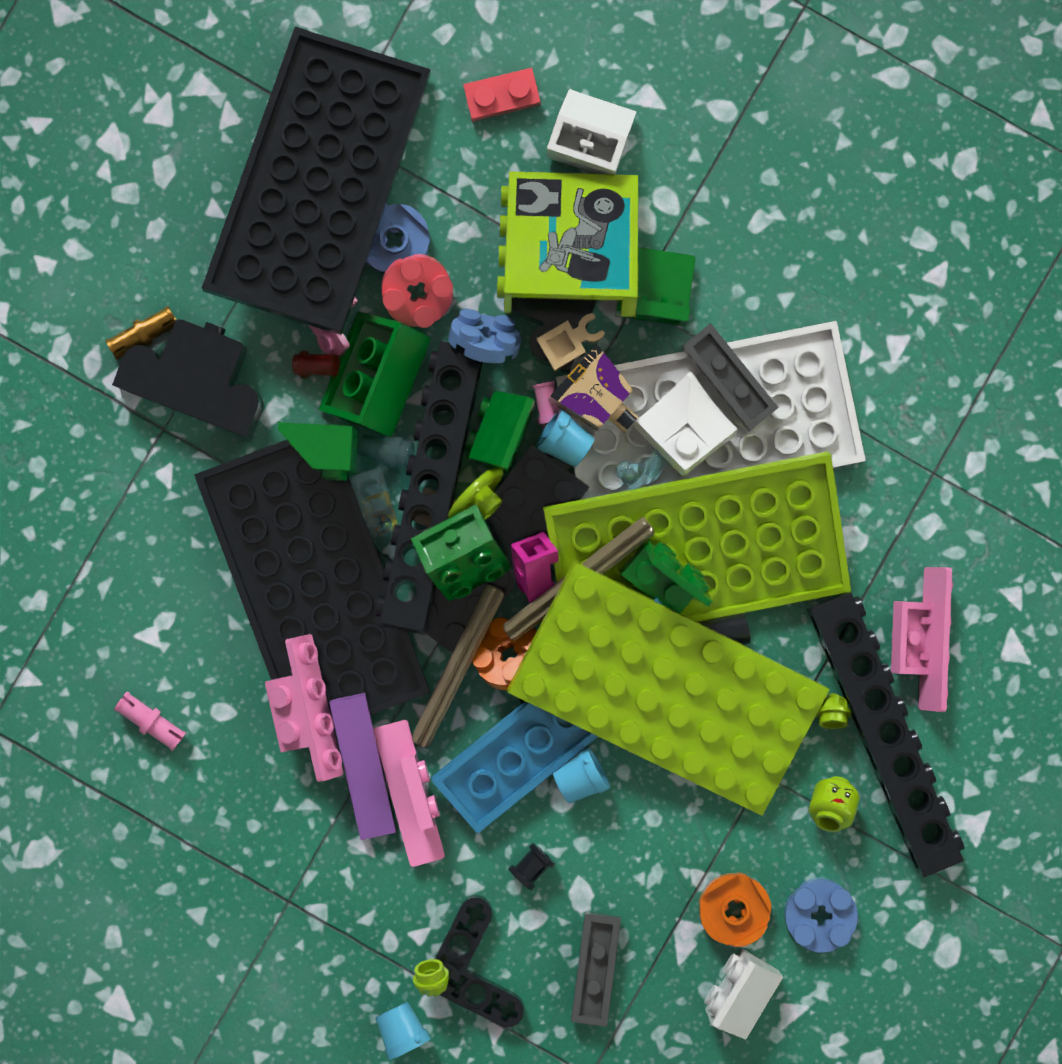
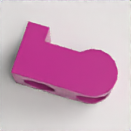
(532, 564)

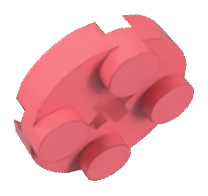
(422, 310)

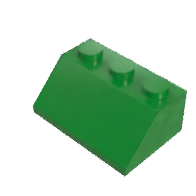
(375, 373)

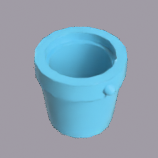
(565, 439)
(581, 776)
(401, 1030)

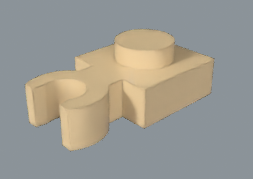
(565, 344)

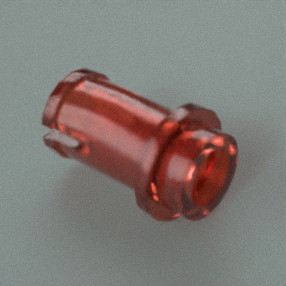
(315, 364)

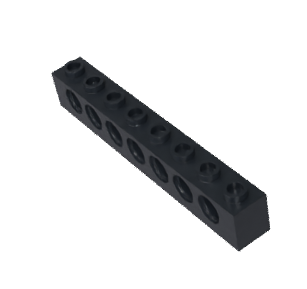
(447, 362)
(945, 848)

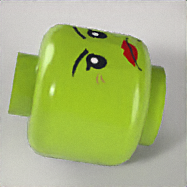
(834, 804)

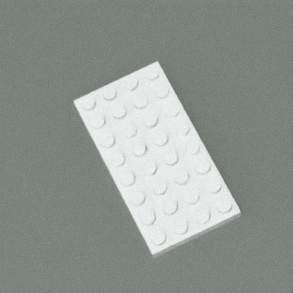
(796, 368)

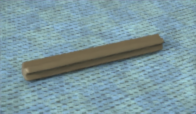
(599, 562)
(458, 665)

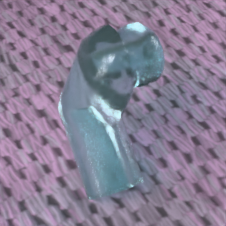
(641, 473)

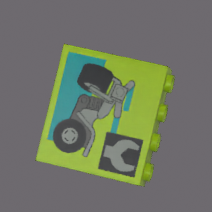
(570, 238)

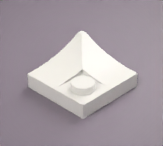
(685, 425)

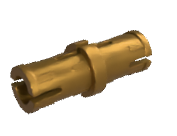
(142, 332)

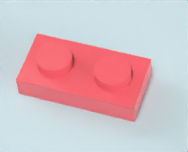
(502, 94)

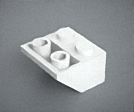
(590, 133)
(741, 994)

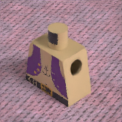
(595, 393)

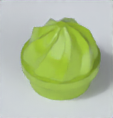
(834, 712)
(431, 977)

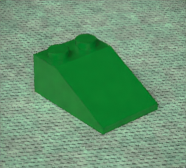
(501, 431)

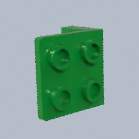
(663, 287)
(461, 554)
(664, 577)

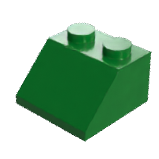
(325, 447)

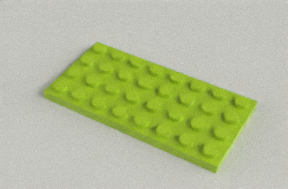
(752, 531)
(667, 688)

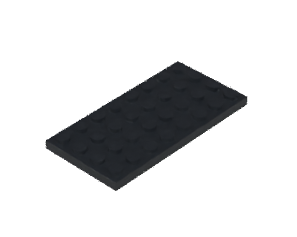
(317, 181)
(309, 569)

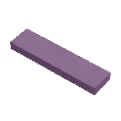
(362, 766)

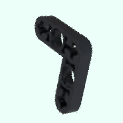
(458, 966)

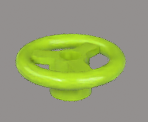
(480, 494)

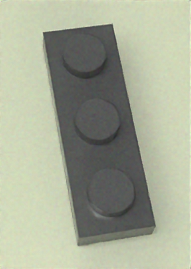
(729, 377)
(595, 969)

